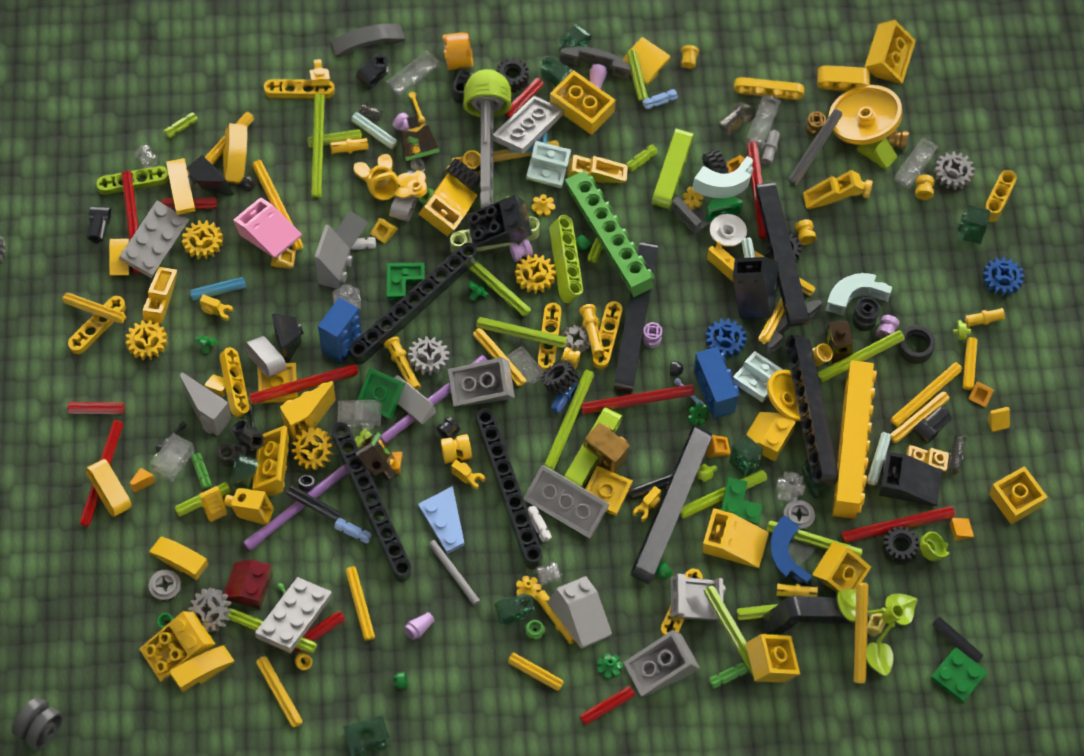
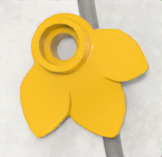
(411, 185)

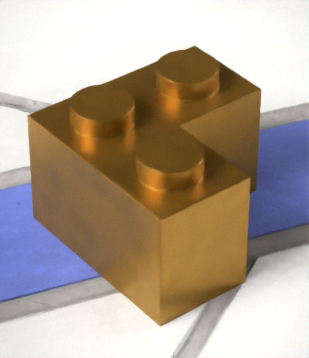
(607, 446)

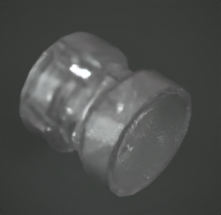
(146, 157)
(548, 573)

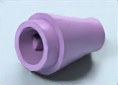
(597, 75)
(417, 627)

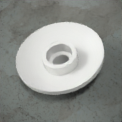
(728, 224)

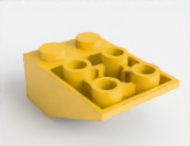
(448, 204)
(307, 409)
(734, 539)
(176, 644)

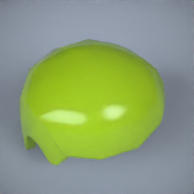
(933, 546)

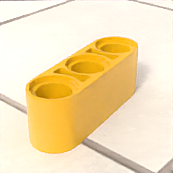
(842, 78)
(1003, 189)
(108, 487)

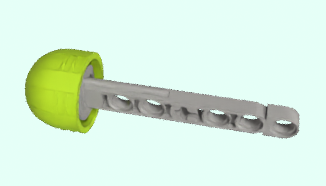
(487, 96)

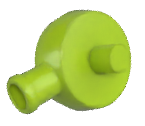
(961, 330)
(706, 472)

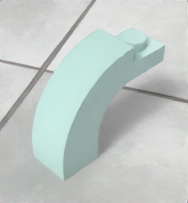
(723, 185)
(854, 286)

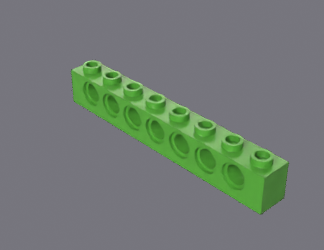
(636, 282)

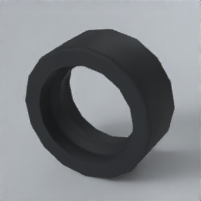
(923, 333)

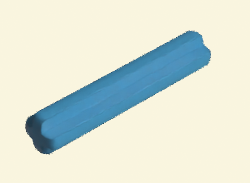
(218, 288)

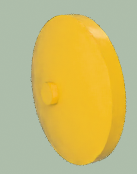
(867, 114)

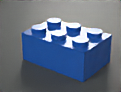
(339, 330)
(716, 382)

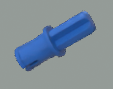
(561, 400)

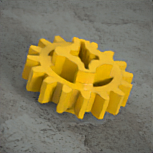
(202, 239)
(536, 280)
(156, 340)
(308, 441)

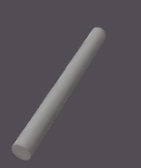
(454, 572)

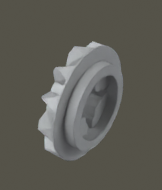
(580, 345)
(806, 511)
(157, 581)

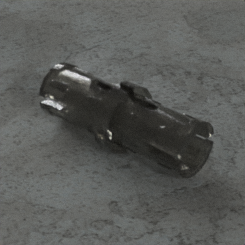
(956, 454)

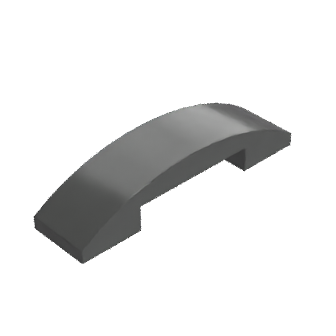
(367, 36)
(595, 56)
(776, 341)

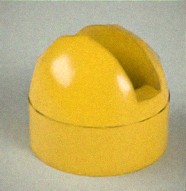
(308, 661)

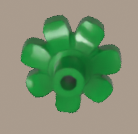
(476, 291)
(206, 343)
(698, 414)
(609, 666)

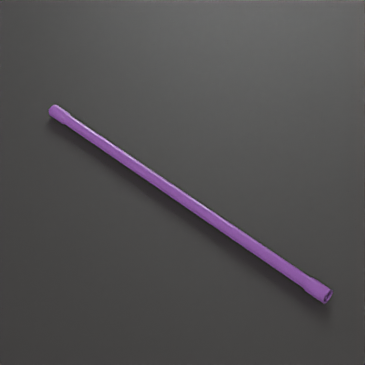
(259, 536)

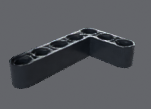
(802, 610)

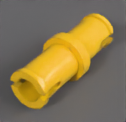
(349, 146)
(984, 317)
(796, 590)

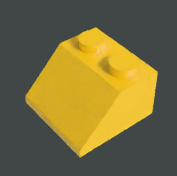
(771, 433)
(841, 568)

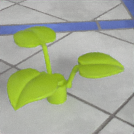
(898, 609)

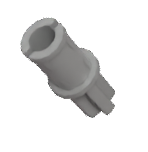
(770, 147)

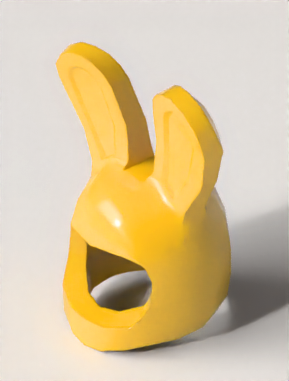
(381, 179)

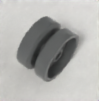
(37, 723)

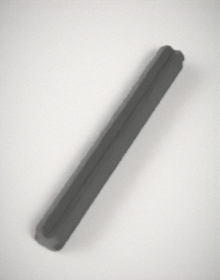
(815, 147)

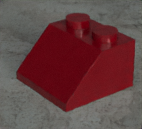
(249, 583)

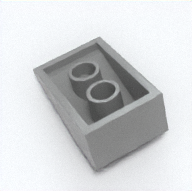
(332, 259)
(481, 382)
(210, 408)
(581, 612)
(661, 664)

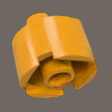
(458, 51)

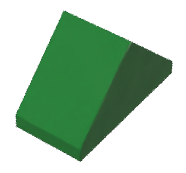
(722, 206)

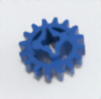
(1003, 276)
(726, 337)

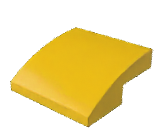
(650, 59)

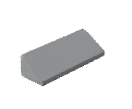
(415, 403)

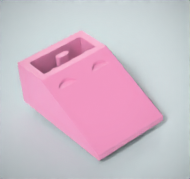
(266, 228)

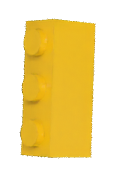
(890, 52)
(272, 462)

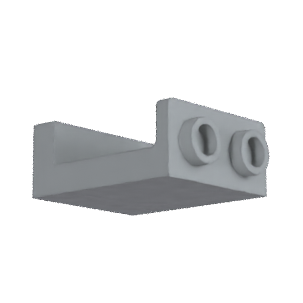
(689, 599)

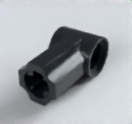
(98, 218)
(929, 428)
(247, 435)

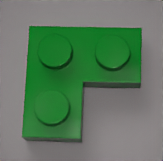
(401, 273)
(734, 501)

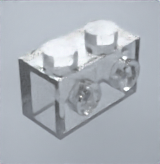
(360, 413)
(172, 457)

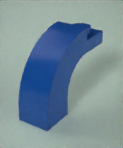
(780, 541)

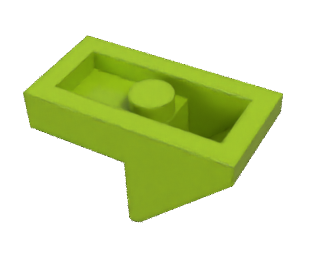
(879, 152)

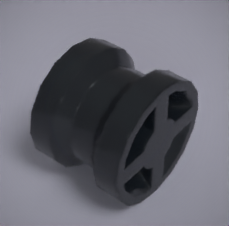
(448, 428)

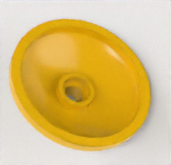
(782, 394)

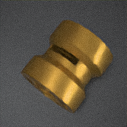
(815, 123)
(898, 139)

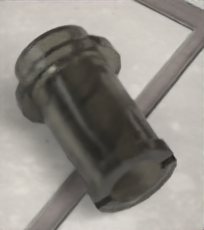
(370, 112)

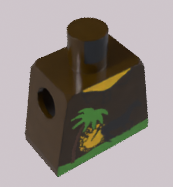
(417, 140)
(837, 337)
(376, 456)

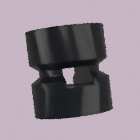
(865, 314)

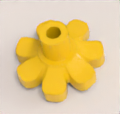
(693, 199)
(543, 205)
(528, 586)

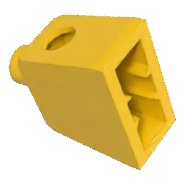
(250, 505)

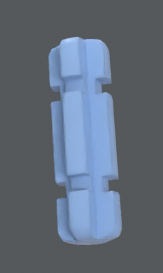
(660, 99)
(352, 530)

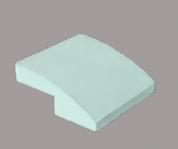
(548, 164)
(754, 376)

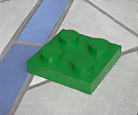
(382, 389)
(959, 675)

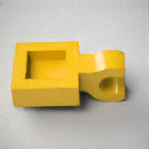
(318, 75)
(213, 306)
(464, 473)
(651, 500)

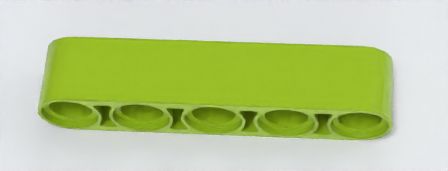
(672, 169)
(566, 259)
(585, 461)

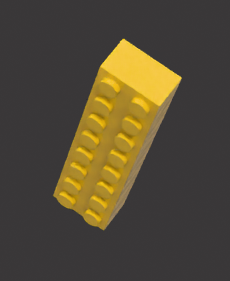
(854, 440)

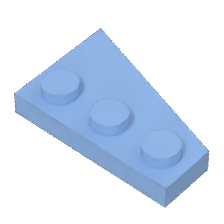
(444, 519)

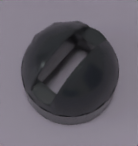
(245, 186)
(676, 368)
(302, 481)

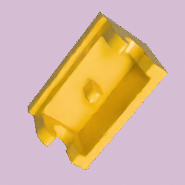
(721, 260)

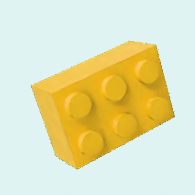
(583, 102)

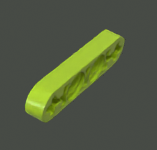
(110, 189)

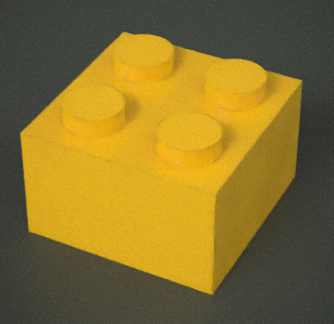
(1018, 495)
(772, 658)

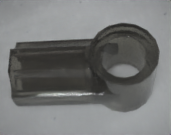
(740, 114)

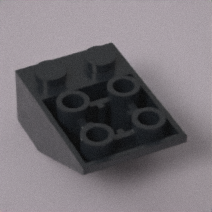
(500, 222)
(755, 286)
(910, 479)

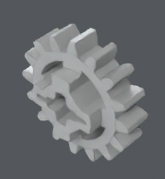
(954, 170)
(428, 356)
(210, 600)

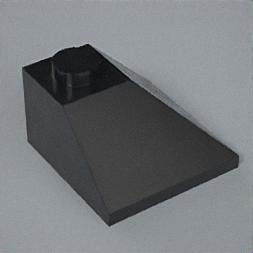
(207, 176)
(287, 334)

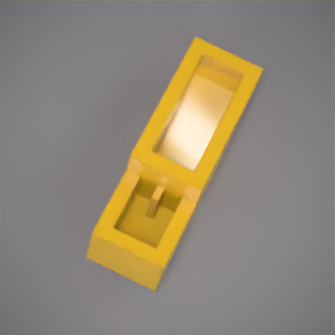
(235, 153)
(600, 169)
(833, 190)
(159, 295)
(179, 557)
(201, 668)

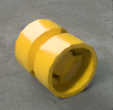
(456, 449)

